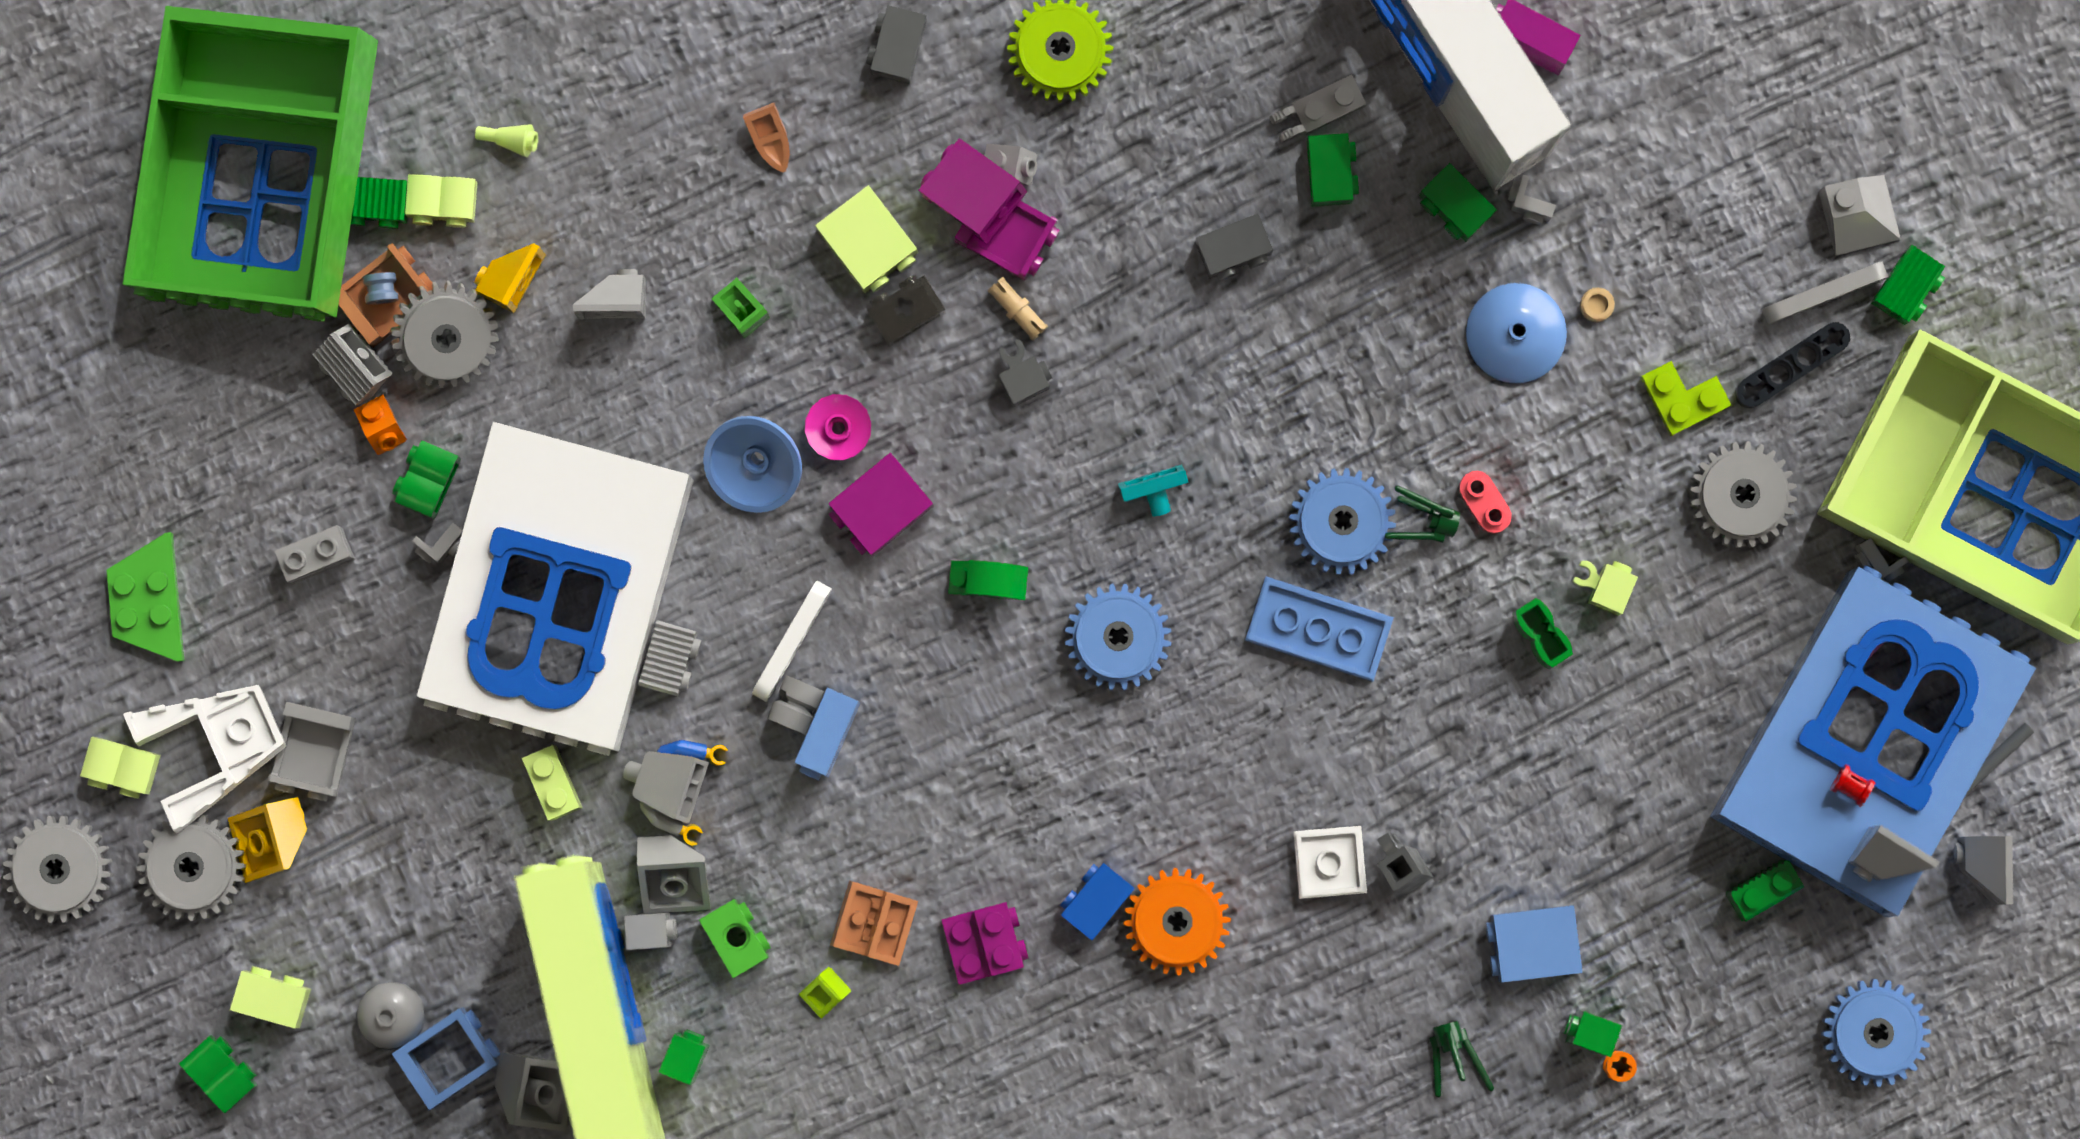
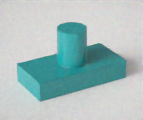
(1154, 488)

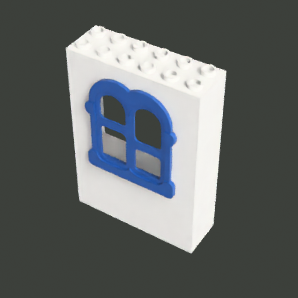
(1478, 82)
(577, 514)

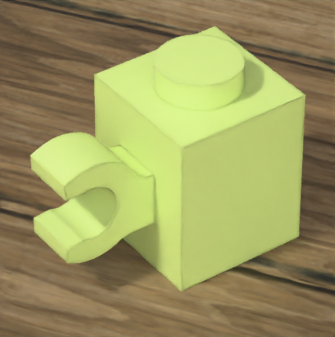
(1609, 588)

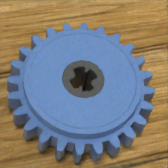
(1317, 519)
(1115, 612)
(1868, 1009)

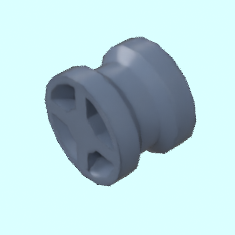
(380, 288)

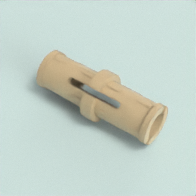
(1017, 308)

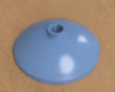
(1499, 350)
(740, 475)

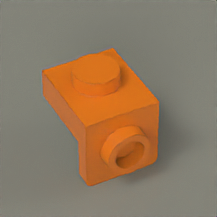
(380, 425)

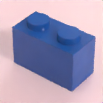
(1096, 900)

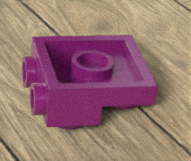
(984, 942)

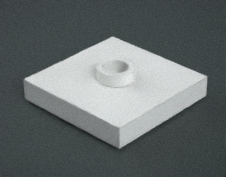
(1330, 862)

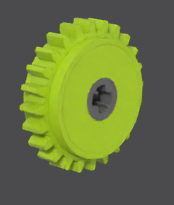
(1050, 27)

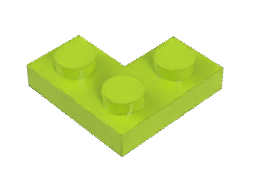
(1679, 406)

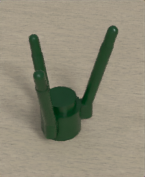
(1441, 519)
(1449, 1039)

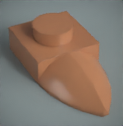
(769, 136)

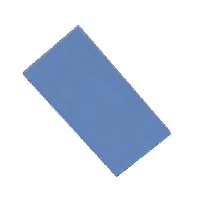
(1319, 629)

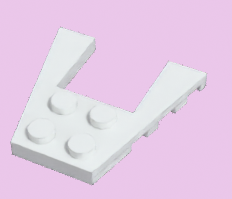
(239, 732)

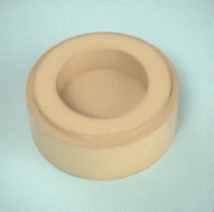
(1597, 304)

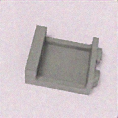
(314, 751)

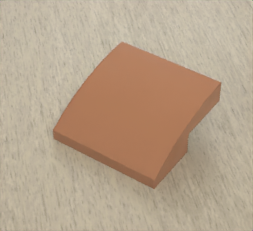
(874, 923)

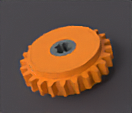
(1198, 908)

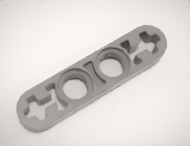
(1825, 293)

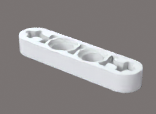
(791, 641)

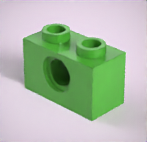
(717, 926)

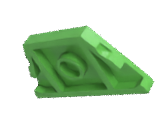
(147, 599)

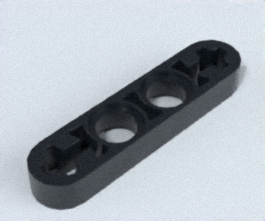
(1792, 365)

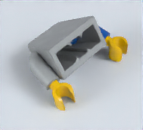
(671, 783)

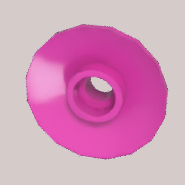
(832, 410)

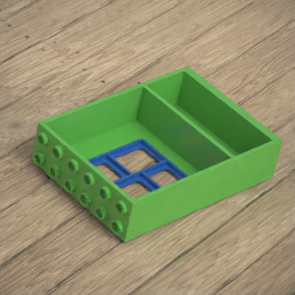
(264, 89)

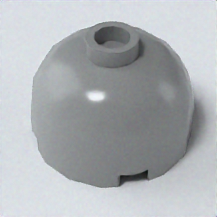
(390, 1015)

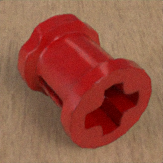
(1852, 785)

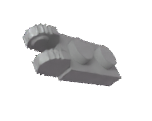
(1321, 108)

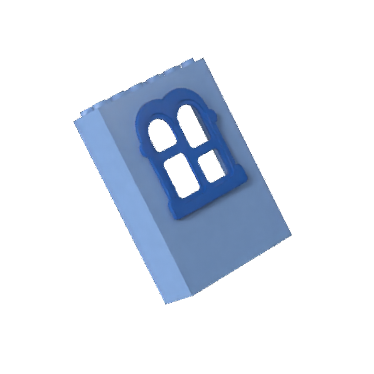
(1786, 775)

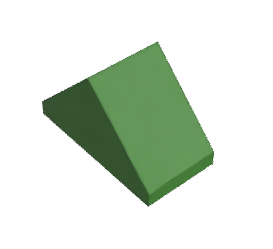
(741, 308)

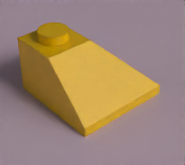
(509, 276)
(268, 837)

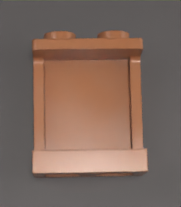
(377, 320)

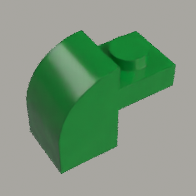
(988, 579)

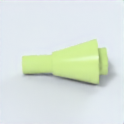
(519, 139)

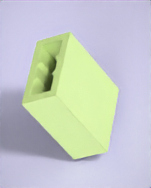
(867, 240)

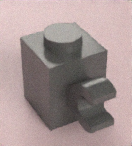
(1024, 378)
(1402, 866)

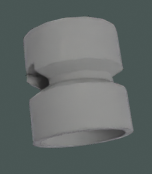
(796, 705)

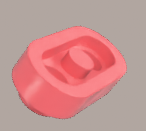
(1484, 502)

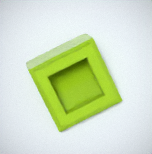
(825, 992)

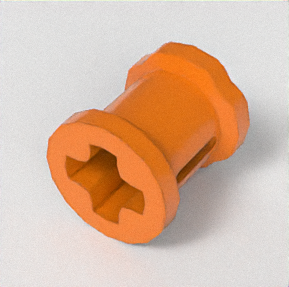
(1623, 1075)

